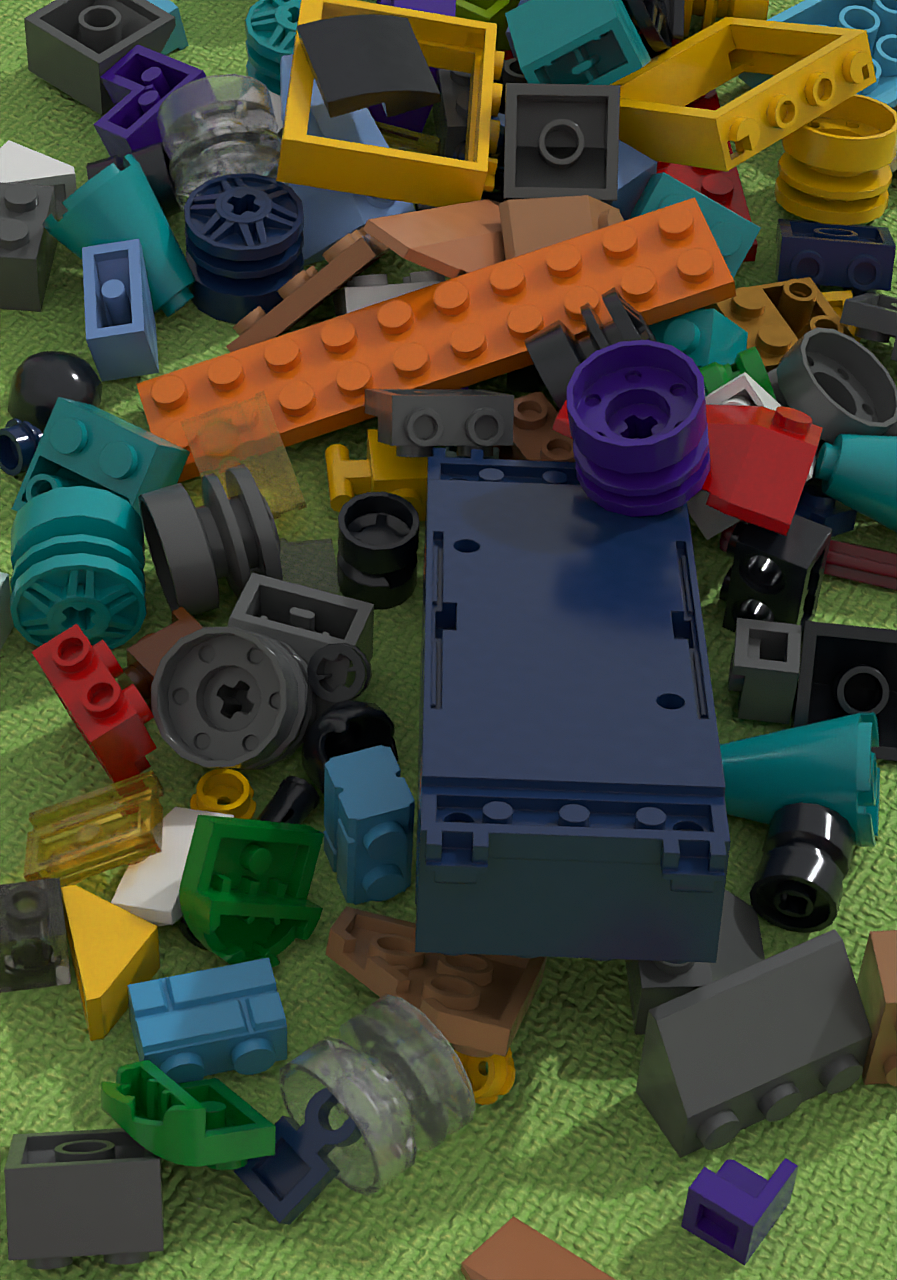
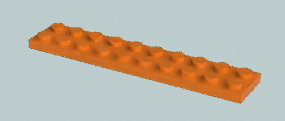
(450, 330)

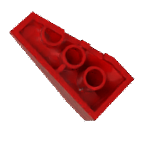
(755, 461)

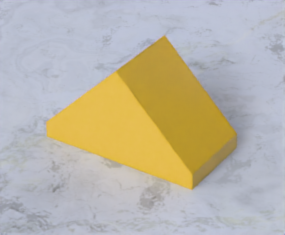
(107, 954)

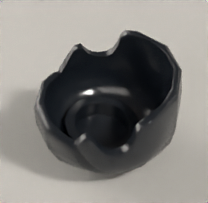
(44, 379)
(344, 730)

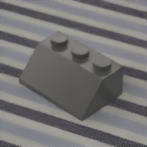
(754, 1045)

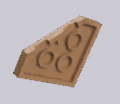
(309, 288)
(467, 996)

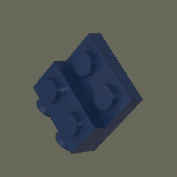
(835, 255)

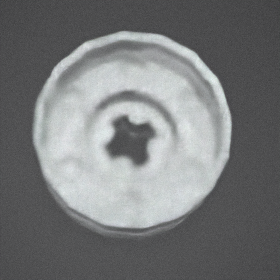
(218, 130)
(393, 1081)

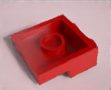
(101, 711)

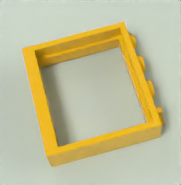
(812, 73)
(389, 172)

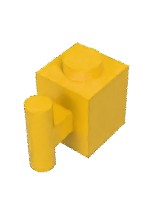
(377, 473)

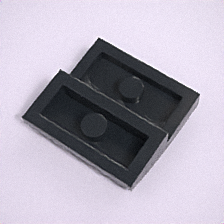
(368, 63)

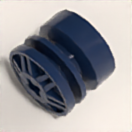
(242, 243)

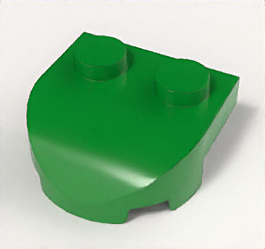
(249, 886)
(187, 1120)

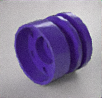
(639, 427)

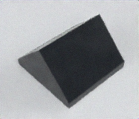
(846, 674)

